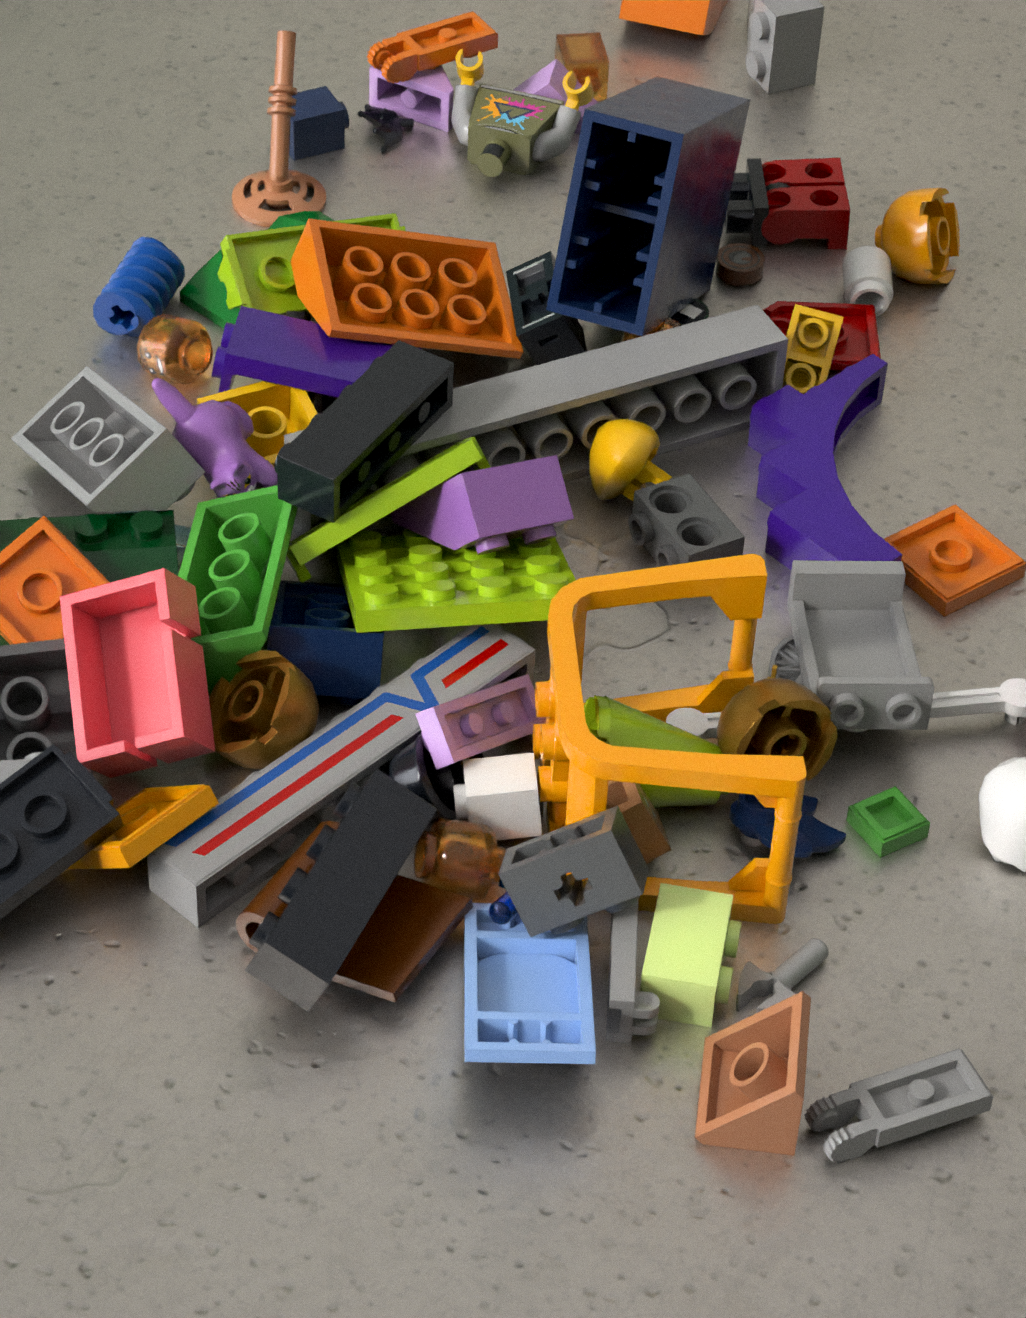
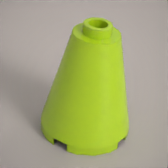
(629, 727)

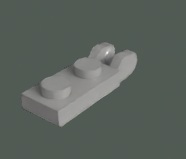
(900, 1104)

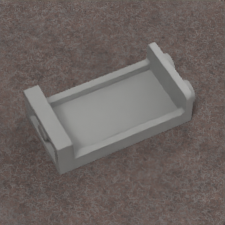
(858, 644)

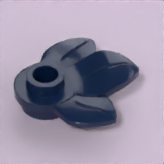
(758, 823)

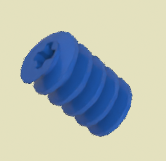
(139, 288)

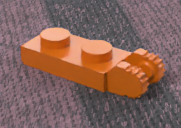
(431, 46)

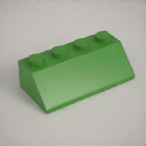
(237, 568)

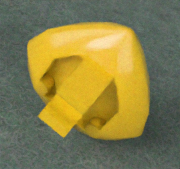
(623, 459)

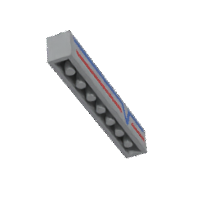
(282, 804)

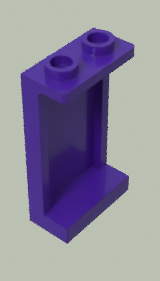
(290, 353)

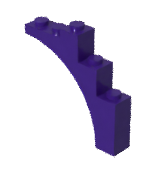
(799, 471)

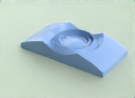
(526, 993)

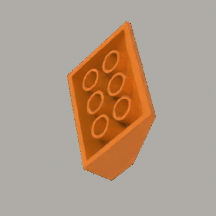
(405, 288)

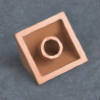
(756, 1080)

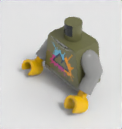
(512, 127)

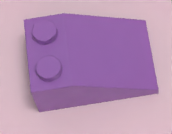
(492, 506)

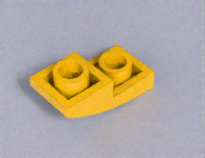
(810, 347)

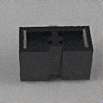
(541, 332)

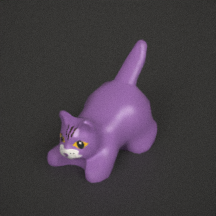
(217, 441)

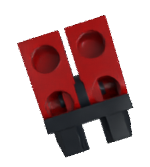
(790, 202)

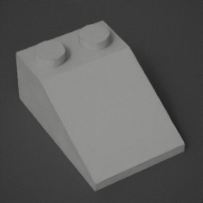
(783, 42)

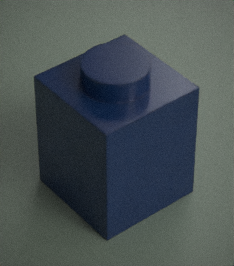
(317, 124)

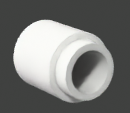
(868, 278)

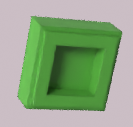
(888, 821)

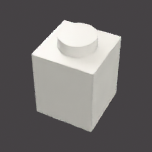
(501, 795)

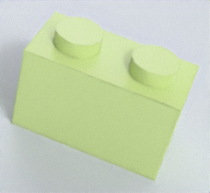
(688, 951)

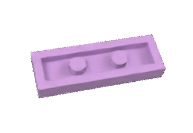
(479, 721)

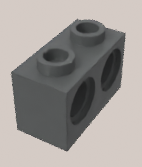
(682, 523)

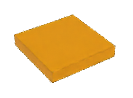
(149, 822)

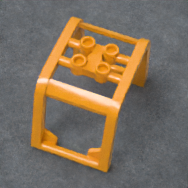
(579, 766)

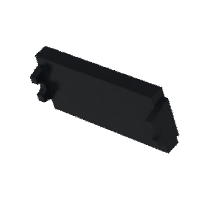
(48, 822)

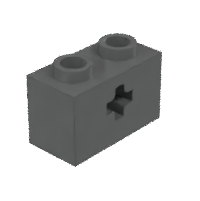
(591, 849)

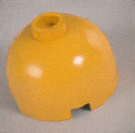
(920, 236)

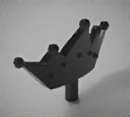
(386, 123)

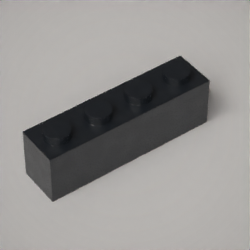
(364, 431)
(340, 891)

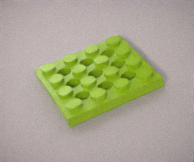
(422, 584)

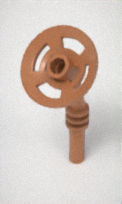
(279, 179)

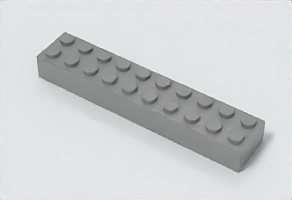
(679, 381)

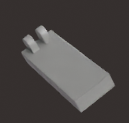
(627, 1010)

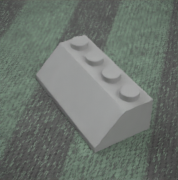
(108, 449)

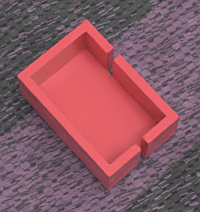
(136, 673)

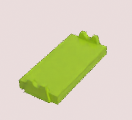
(260, 270)
(383, 502)

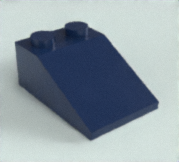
(319, 637)

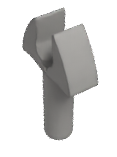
(779, 982)

